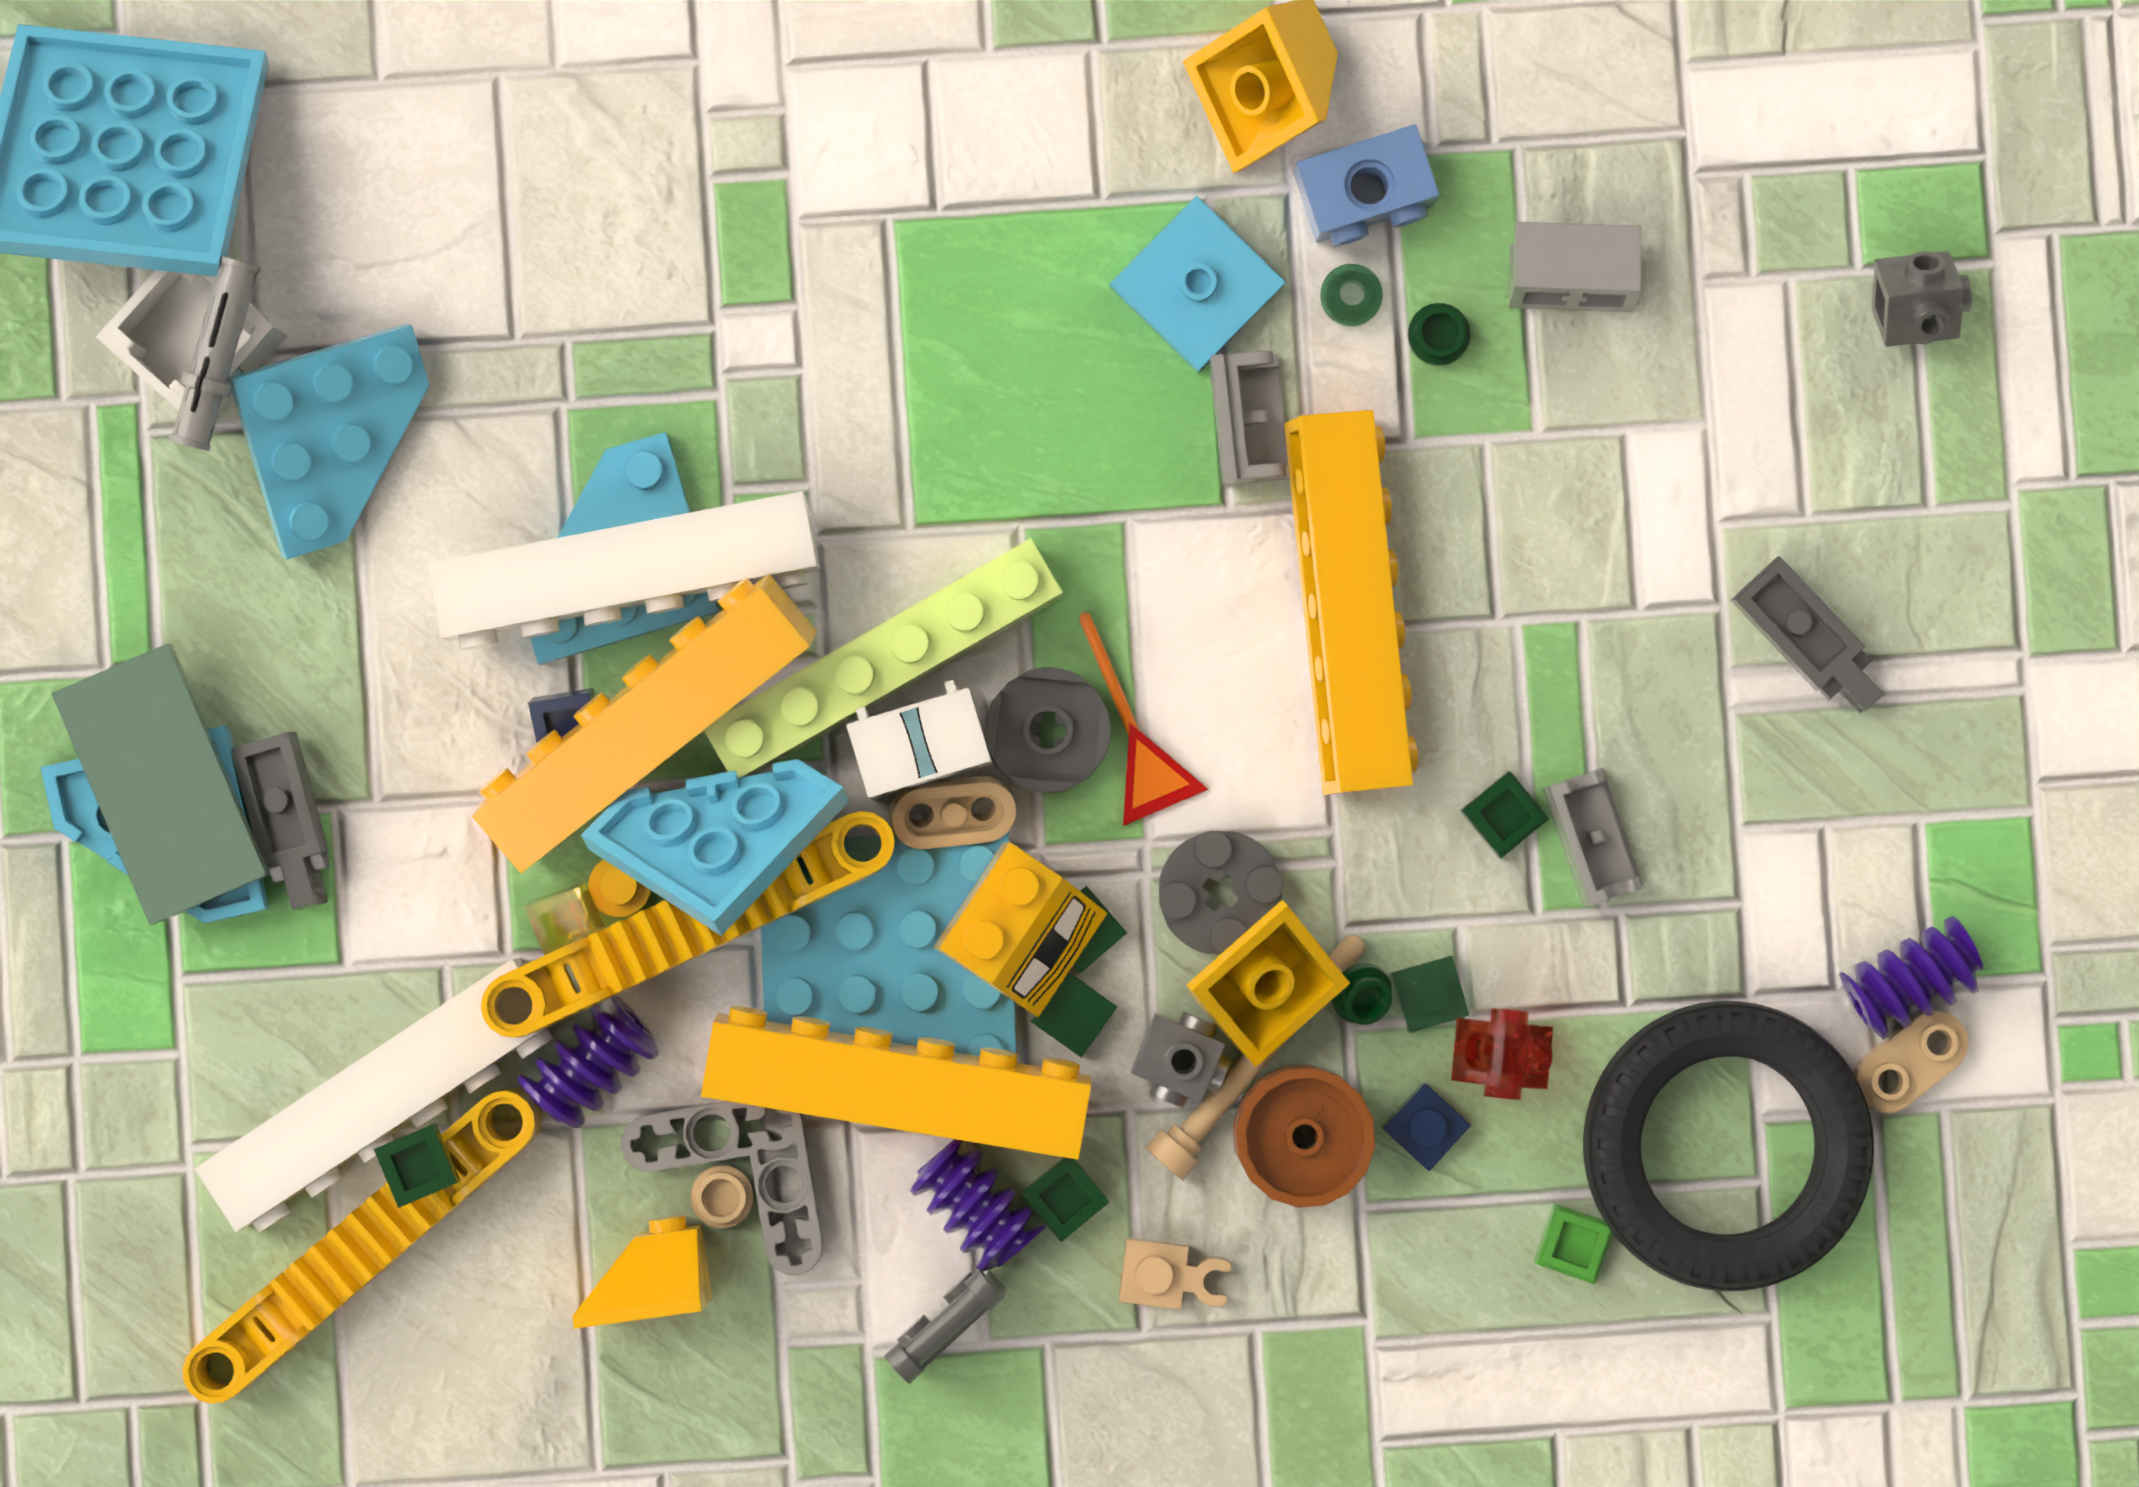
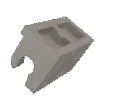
(1575, 266)
(1249, 417)
(1592, 837)

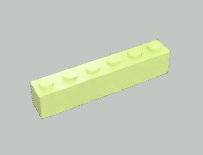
(884, 660)

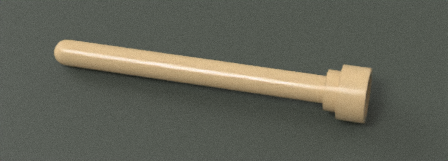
(1180, 1144)

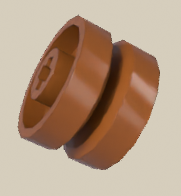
(1341, 1135)

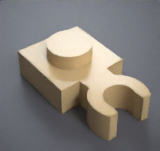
(1159, 1274)

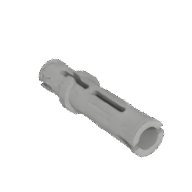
(214, 354)

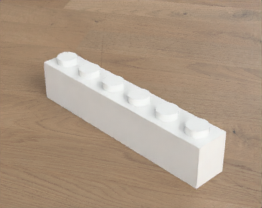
(621, 569)
(365, 1104)

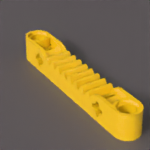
(669, 937)
(354, 1254)

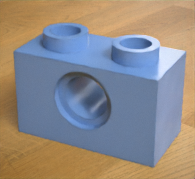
(1393, 159)

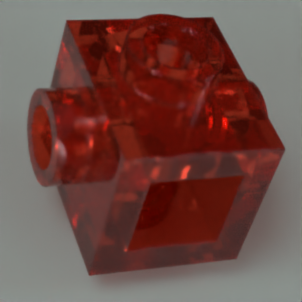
(1502, 1053)

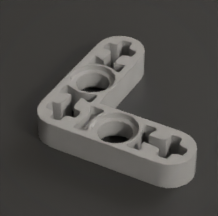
(764, 1157)

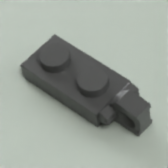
(1808, 634)
(284, 816)

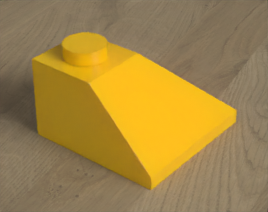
(1266, 80)
(653, 1277)

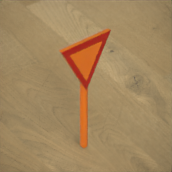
(1151, 774)

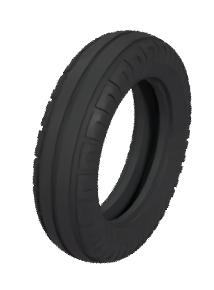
(1838, 1170)

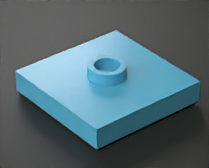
(1197, 284)

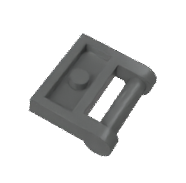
(928, 1338)

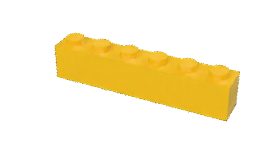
(1350, 602)
(644, 722)
(897, 1084)

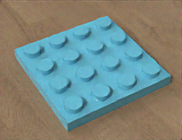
(125, 148)
(872, 958)

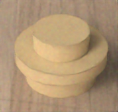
(722, 1196)

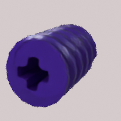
(1914, 976)
(591, 1064)
(974, 1205)

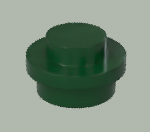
(1438, 334)
(1366, 996)

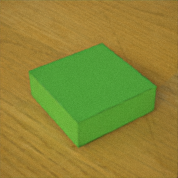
(1573, 1244)

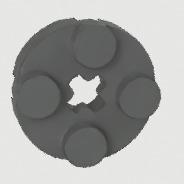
(1025, 702)
(1213, 857)

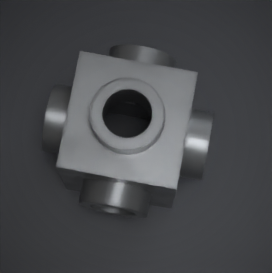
(1919, 298)
(1167, 1037)

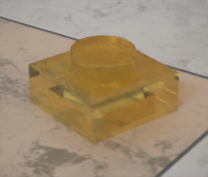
(564, 917)

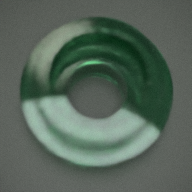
(1347, 314)

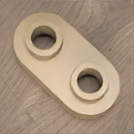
(950, 813)
(1911, 1060)

